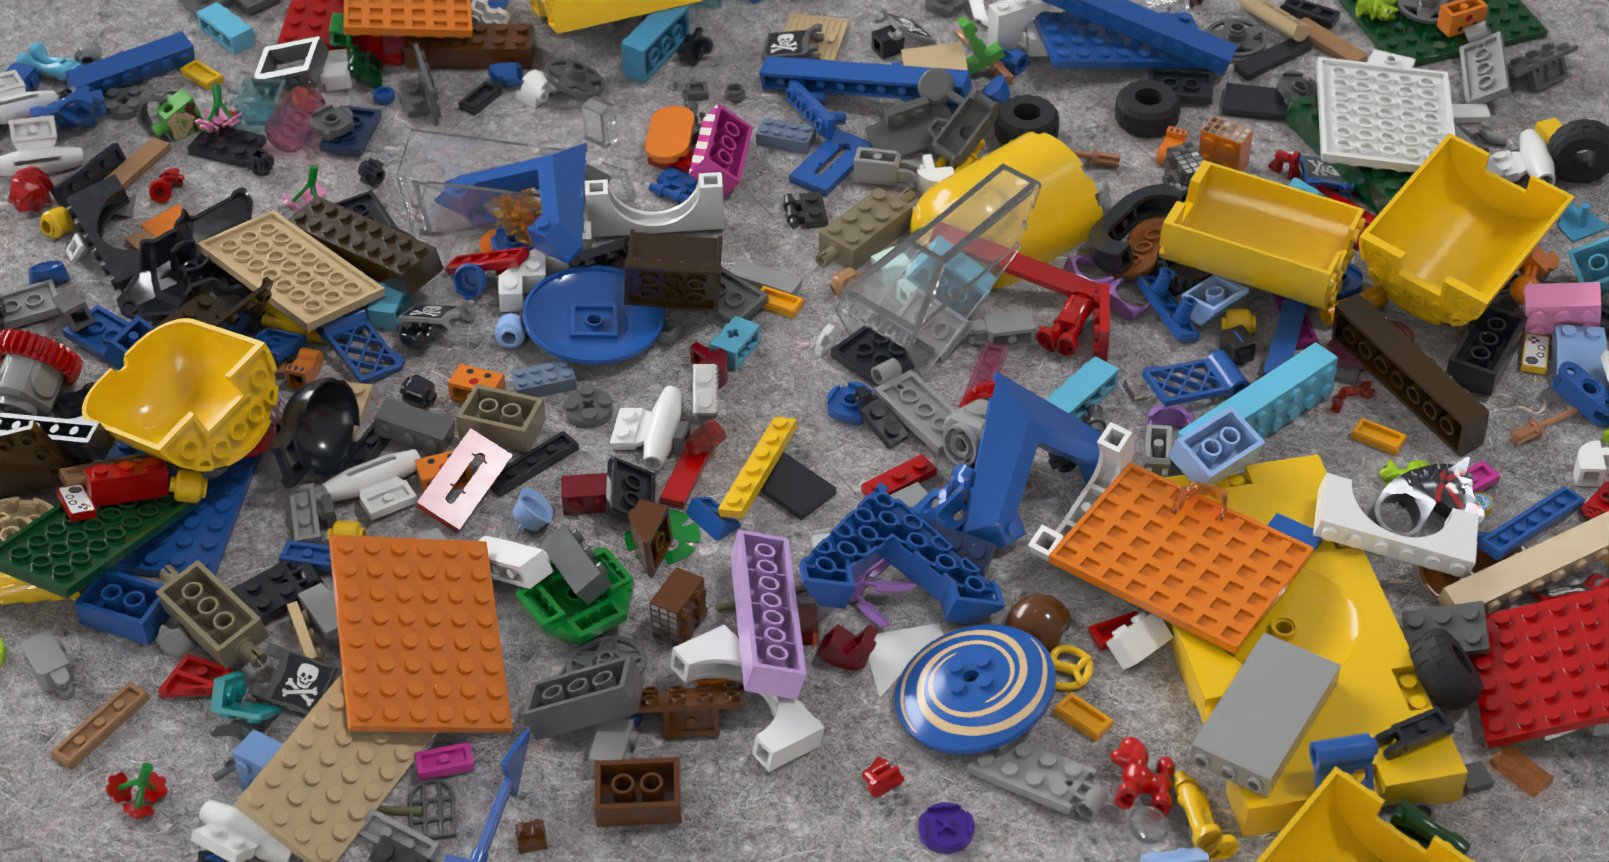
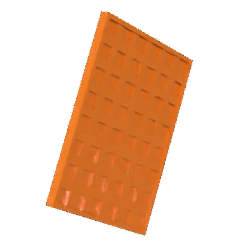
(408, 18)
(1184, 566)
(418, 635)

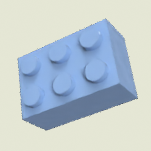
(1216, 448)

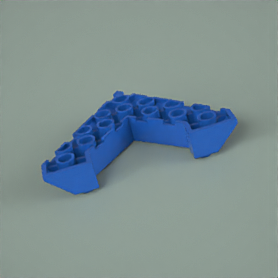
(562, 195)
(1013, 429)
(893, 532)

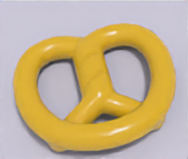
(1072, 669)

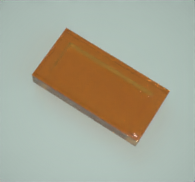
(1521, 770)

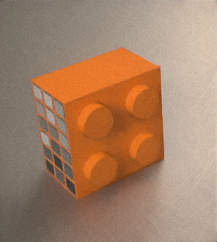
(1226, 143)

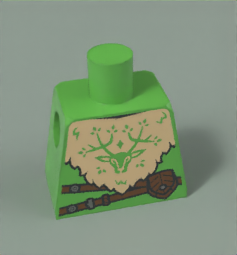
(177, 116)

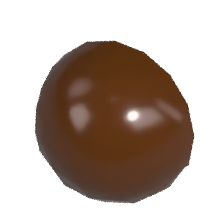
(1040, 617)

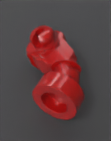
(160, 189)

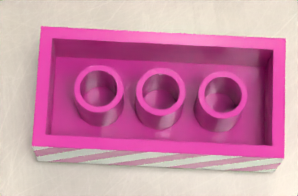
(722, 147)

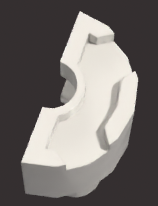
(484, 14)
(535, 89)

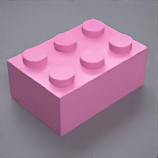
(1561, 304)

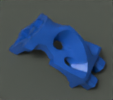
(74, 110)
(949, 505)

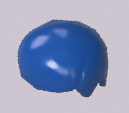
(470, 281)

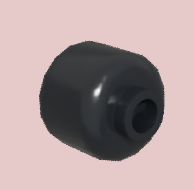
(418, 391)

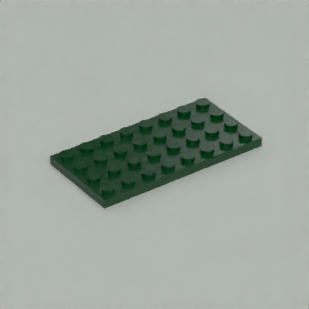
(70, 555)

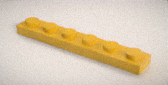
(758, 468)

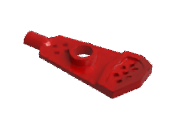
(1596, 504)

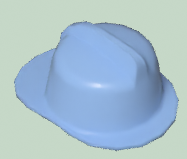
(532, 510)

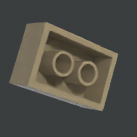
(502, 417)

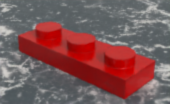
(912, 471)

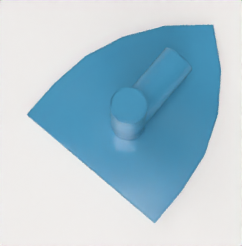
(1579, 223)

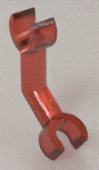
(1363, 390)

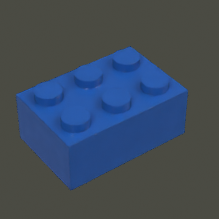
(122, 606)

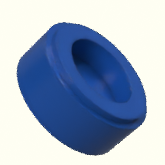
(384, 95)

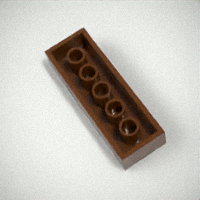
(488, 46)

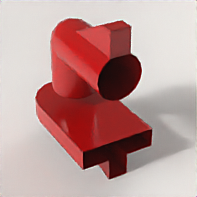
(1292, 159)
(882, 777)

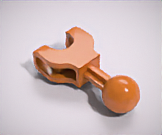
(1532, 269)

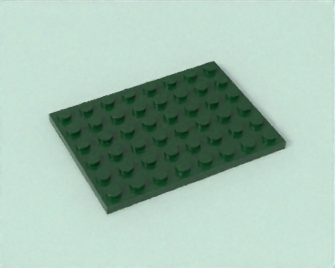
(1431, 45)

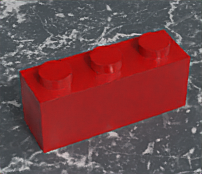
(127, 481)

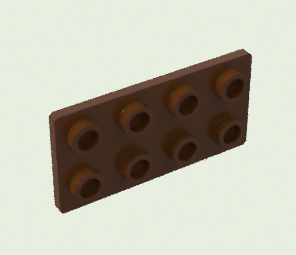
(692, 710)

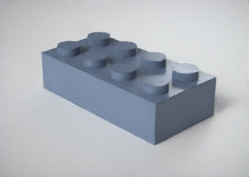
(785, 135)
(544, 379)

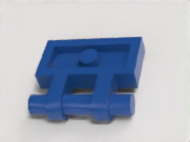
(674, 185)

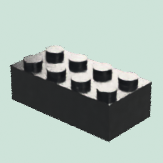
(1486, 349)

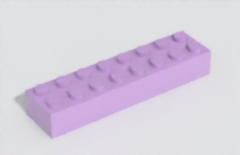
(767, 615)

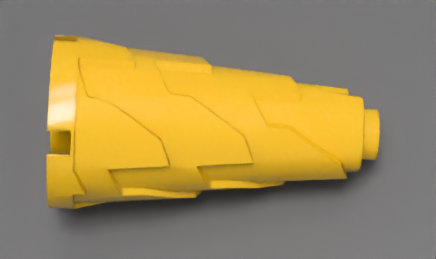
(18, 591)

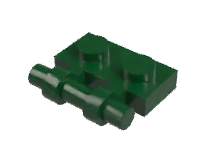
(366, 65)

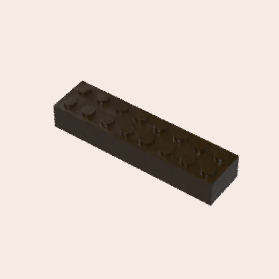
(370, 246)
(1410, 375)

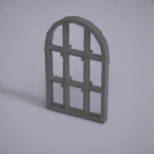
(440, 818)

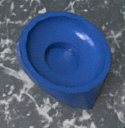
(997, 89)
(48, 270)

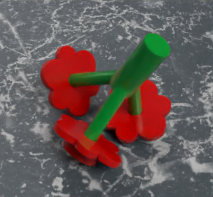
(150, 788)

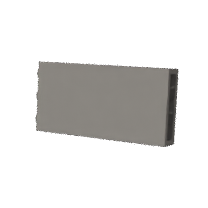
(1264, 714)

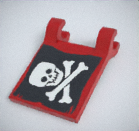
(1587, 585)

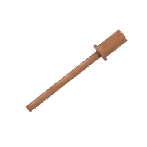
(996, 68)
(1099, 157)
(1536, 429)

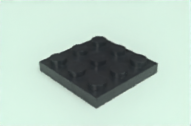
(868, 349)

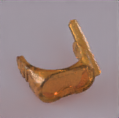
(1198, 488)

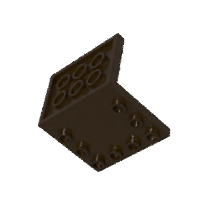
(673, 271)
(241, 319)
(31, 460)

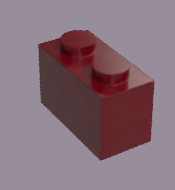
(584, 493)

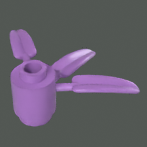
(868, 608)

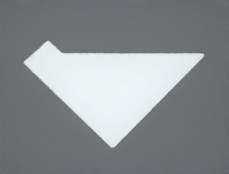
(896, 649)

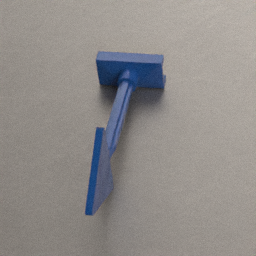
(512, 768)

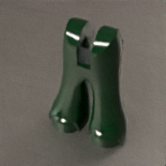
(1421, 828)

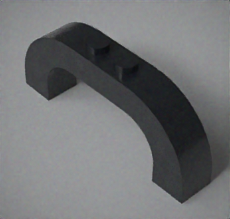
(1105, 235)

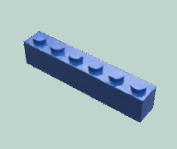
(133, 64)

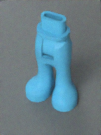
(47, 64)

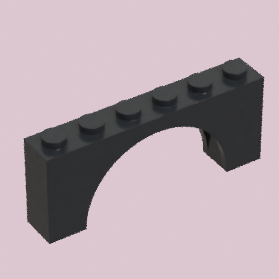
(93, 210)

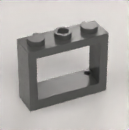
(310, 49)

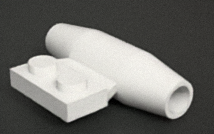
(14, 99)
(35, 146)
(1532, 159)
(651, 429)
(377, 483)
(237, 836)

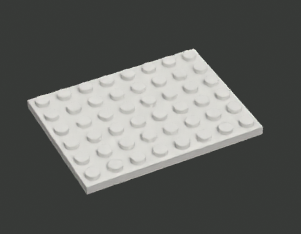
(1381, 113)

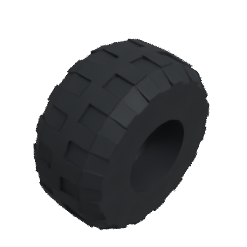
(1147, 108)
(1025, 115)
(1580, 136)
(1445, 669)

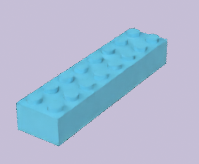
(1281, 393)

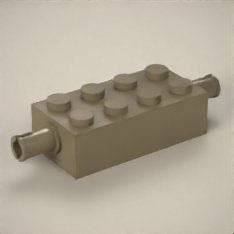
(865, 229)
(212, 615)

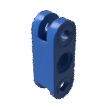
(1583, 392)

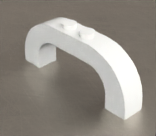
(1115, 453)

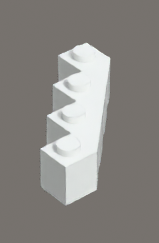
(534, 269)

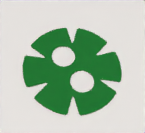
(683, 534)

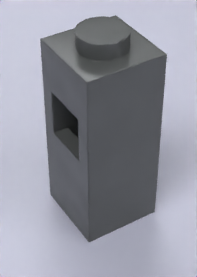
(73, 309)

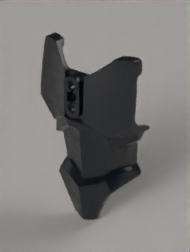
(173, 268)

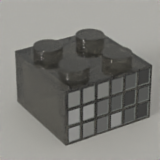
(1181, 163)

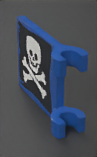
(1322, 173)

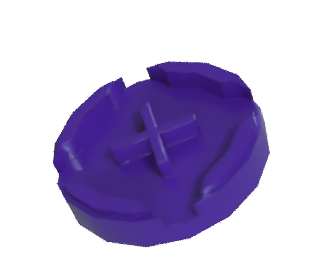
(946, 828)

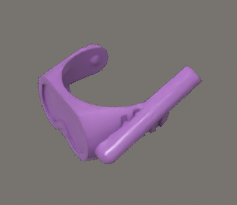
(1070, 266)
(1127, 311)
(1170, 415)

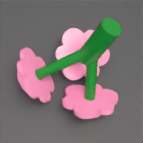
(216, 114)
(308, 191)

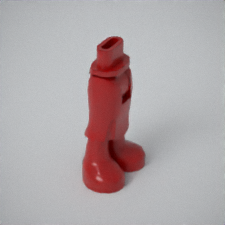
(1070, 322)

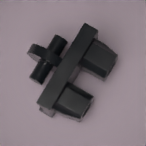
(695, 47)

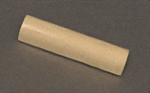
(1277, 18)

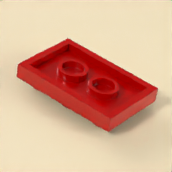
(1101, 320)

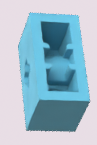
(737, 340)

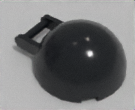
(316, 430)

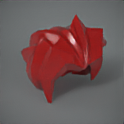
(30, 189)

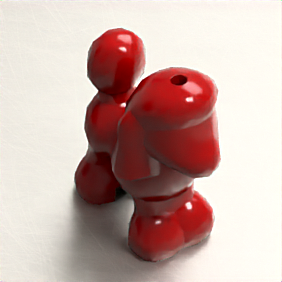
(1139, 779)

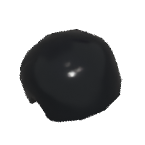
(418, 335)

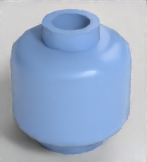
(510, 331)

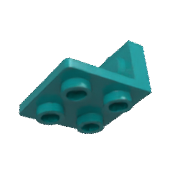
(228, 700)

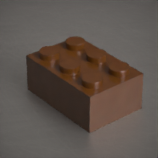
(638, 791)

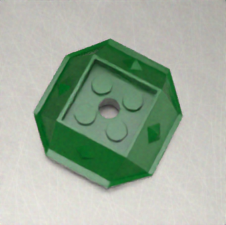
(566, 615)

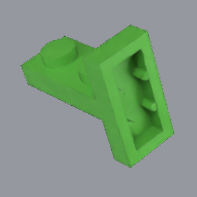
(983, 55)

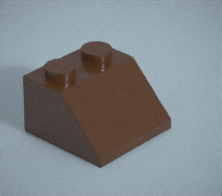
(650, 534)

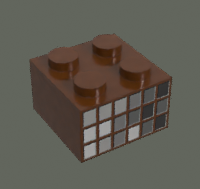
(678, 607)

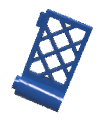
(346, 328)
(1220, 372)
(1345, 753)

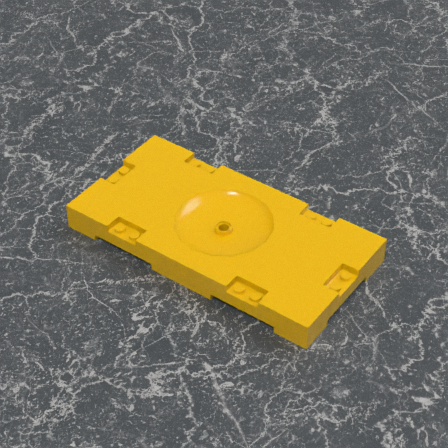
(1343, 617)

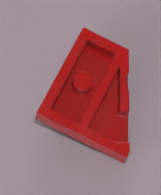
(192, 678)

